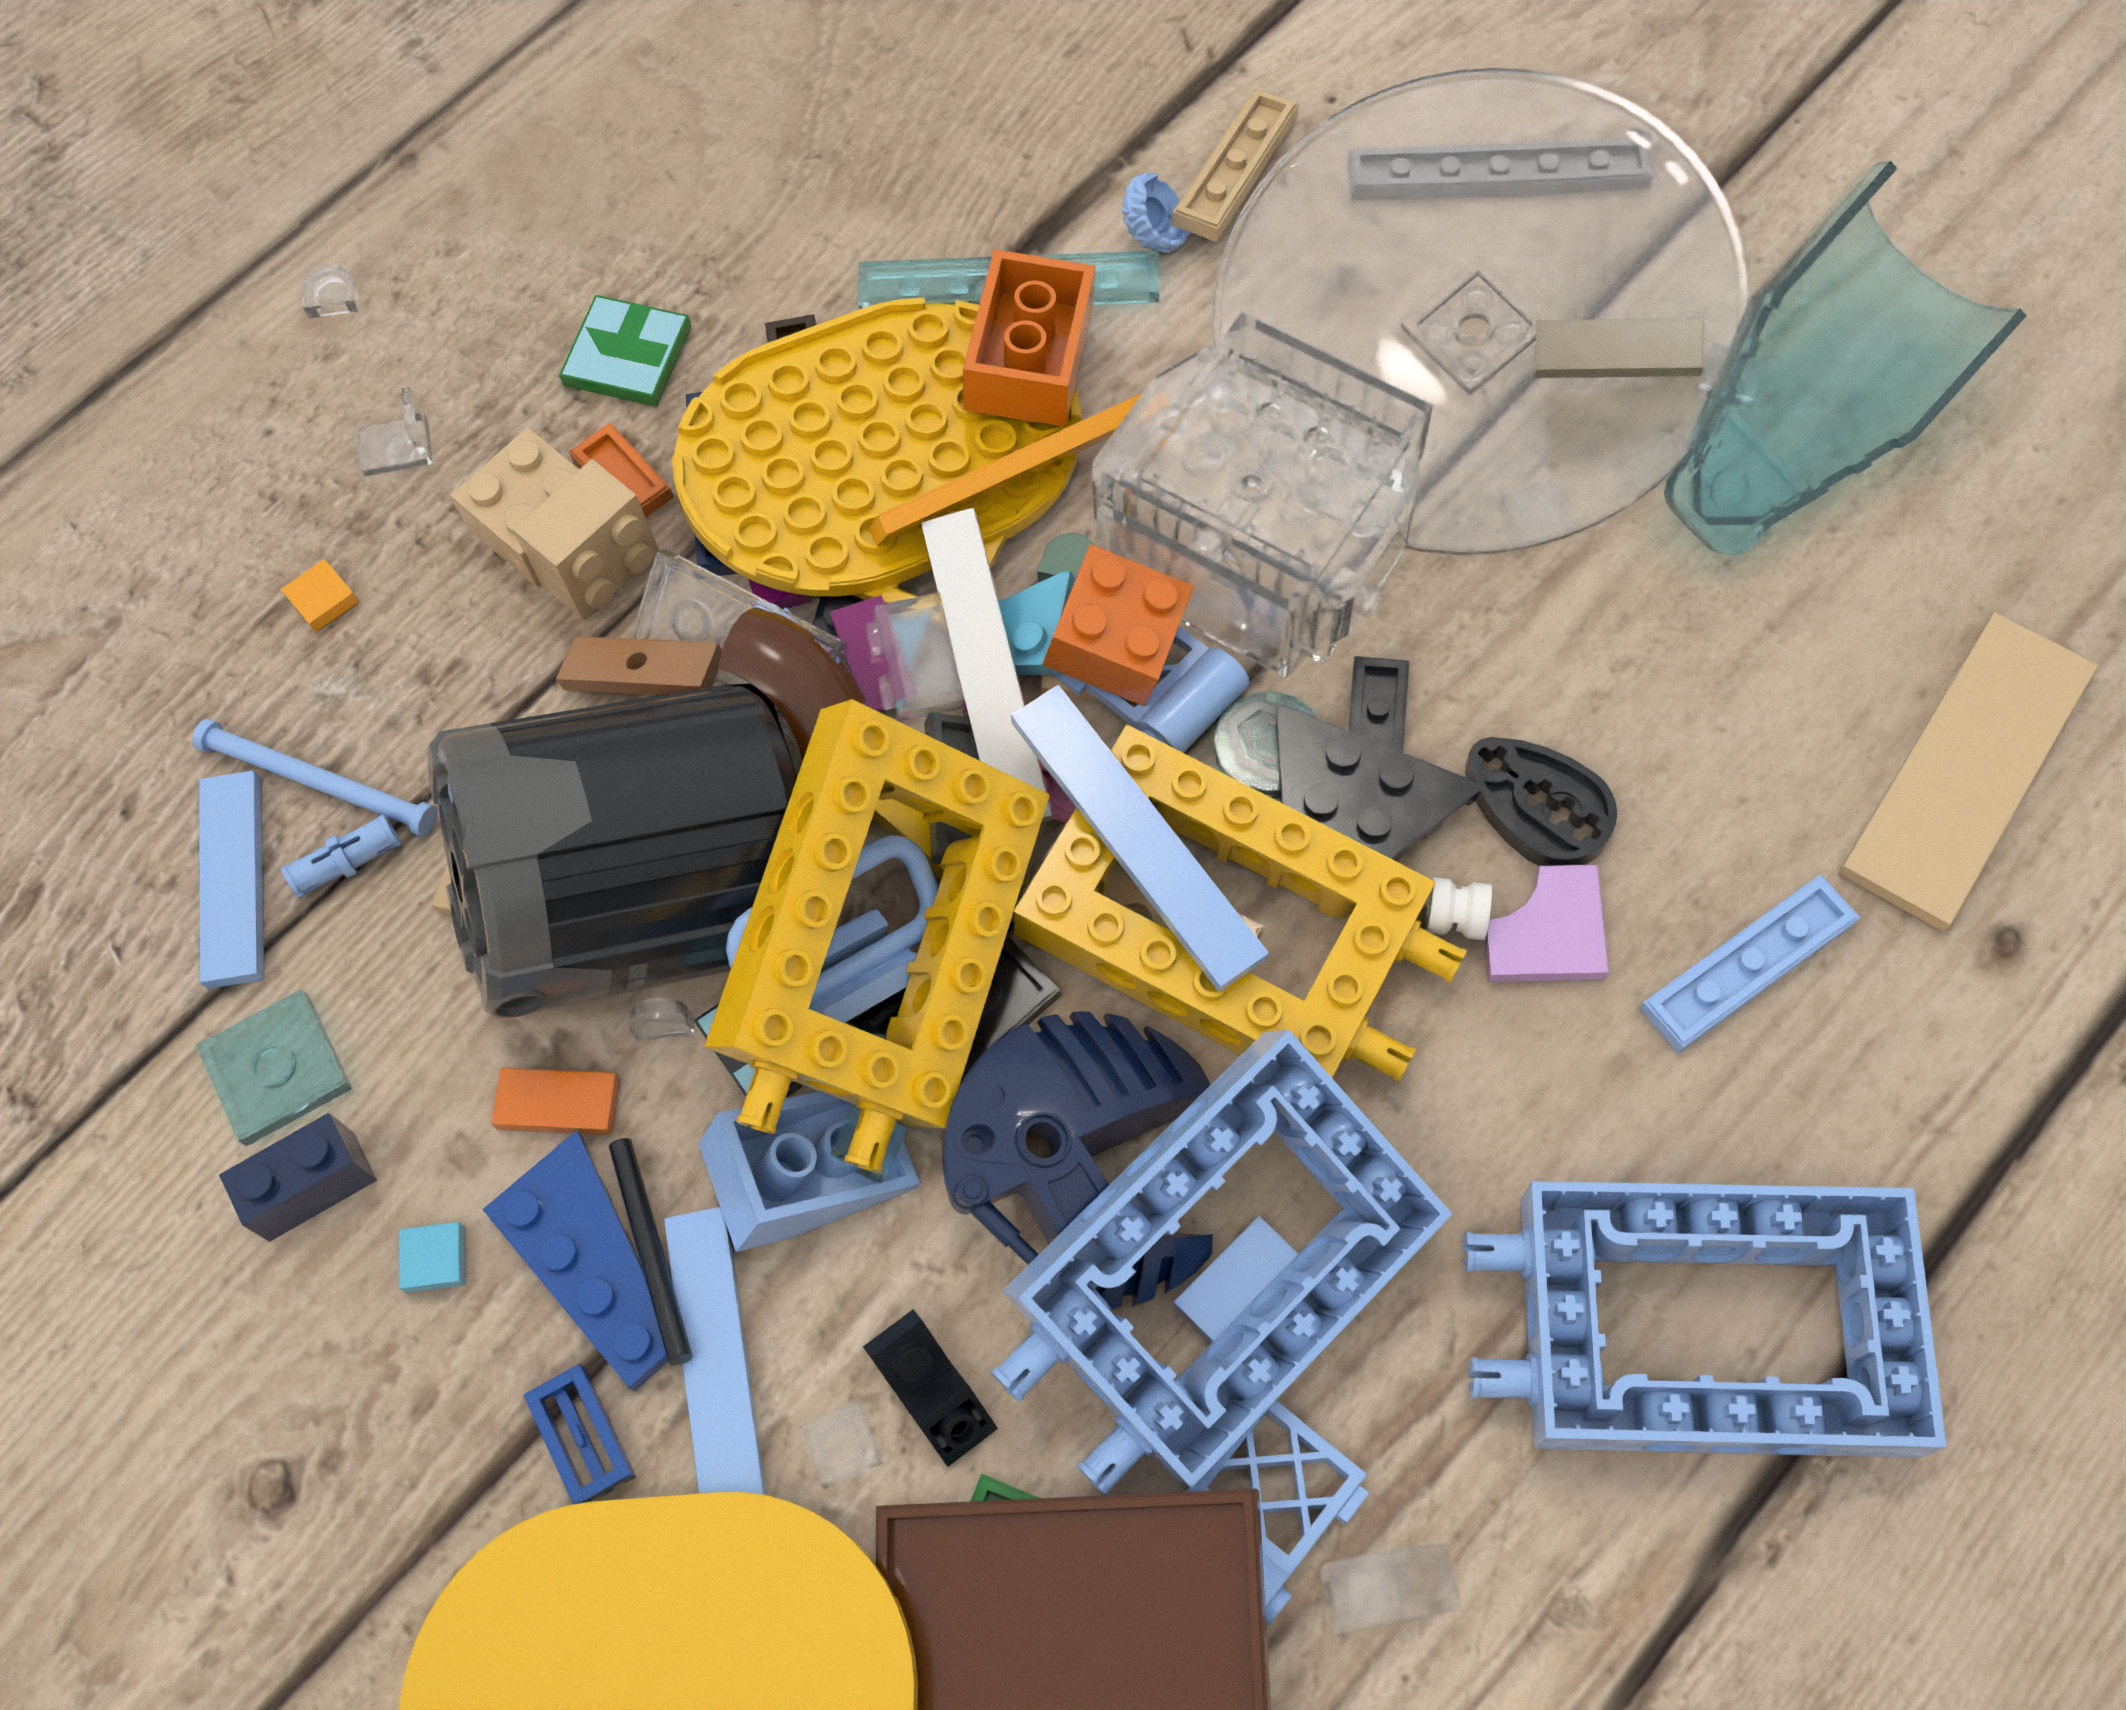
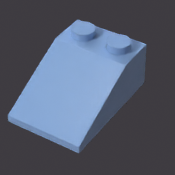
(784, 1180)

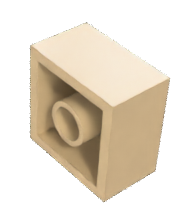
(509, 491)
(587, 539)

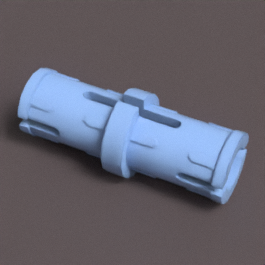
(341, 856)

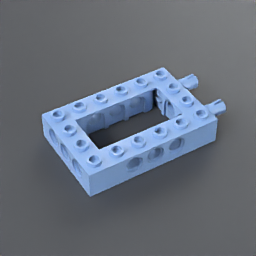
(1866, 1232)
(1280, 1333)

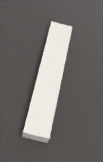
(981, 645)

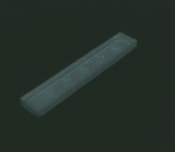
(1118, 278)

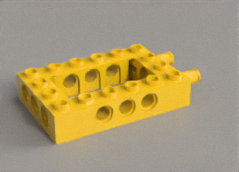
(1144, 960)
(766, 999)

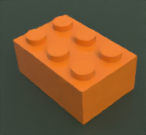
(1028, 338)

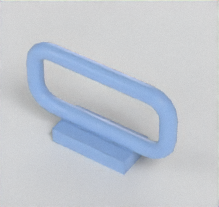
(882, 966)

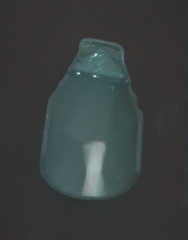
(1826, 374)

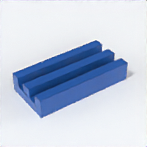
(602, 1481)

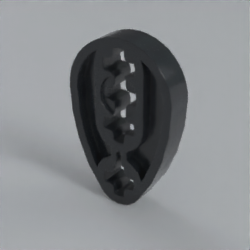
(1568, 784)

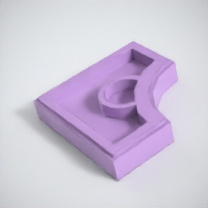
(1554, 933)

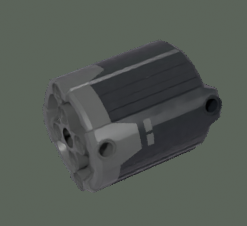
(607, 841)

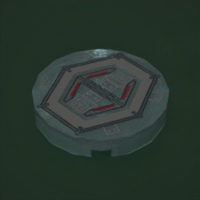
(1249, 740)

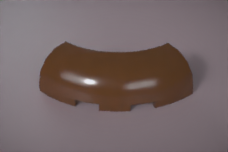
(787, 669)

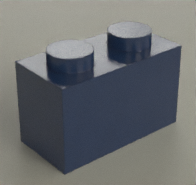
(297, 1177)

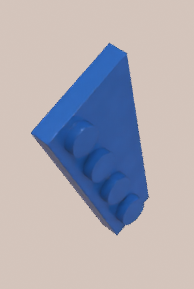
(578, 1248)

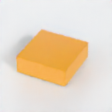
(320, 595)

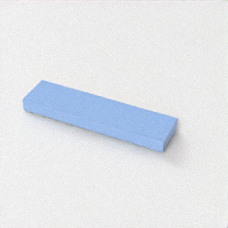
(231, 880)
(1749, 963)

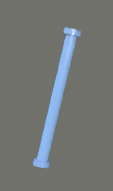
(211, 736)

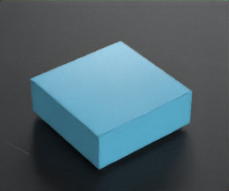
(432, 1257)

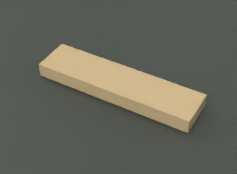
(1234, 165)

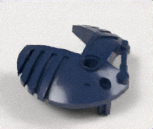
(1082, 1094)

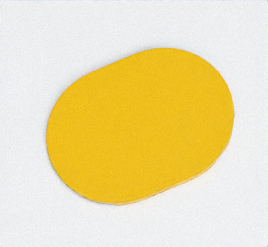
(784, 436)
(666, 1611)

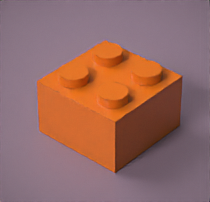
(1118, 625)

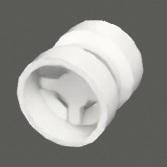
(1461, 909)

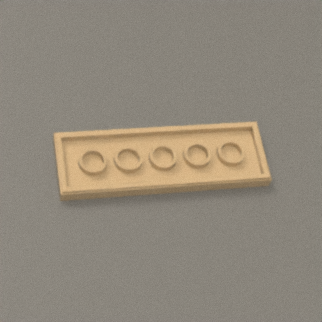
(1968, 771)

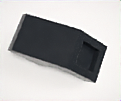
(930, 1387)

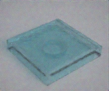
(273, 1067)

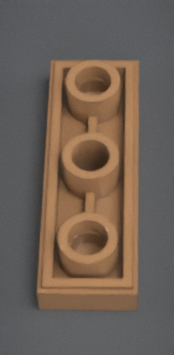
(638, 666)

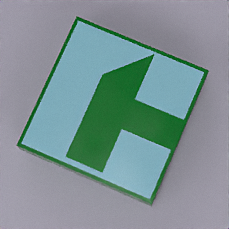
(625, 350)

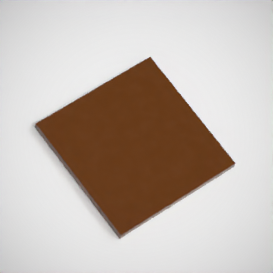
(1083, 1601)

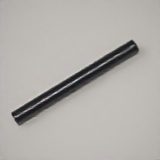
(650, 1252)

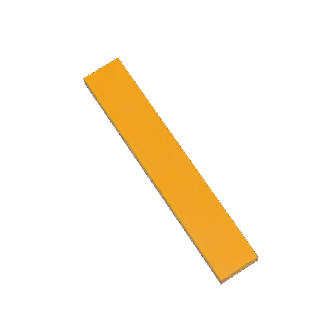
(999, 473)

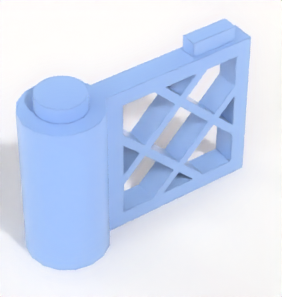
(1185, 699)
(1342, 1506)

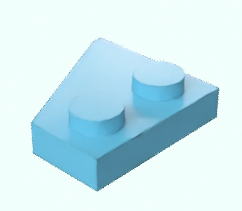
(1032, 620)

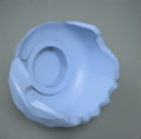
(1149, 213)

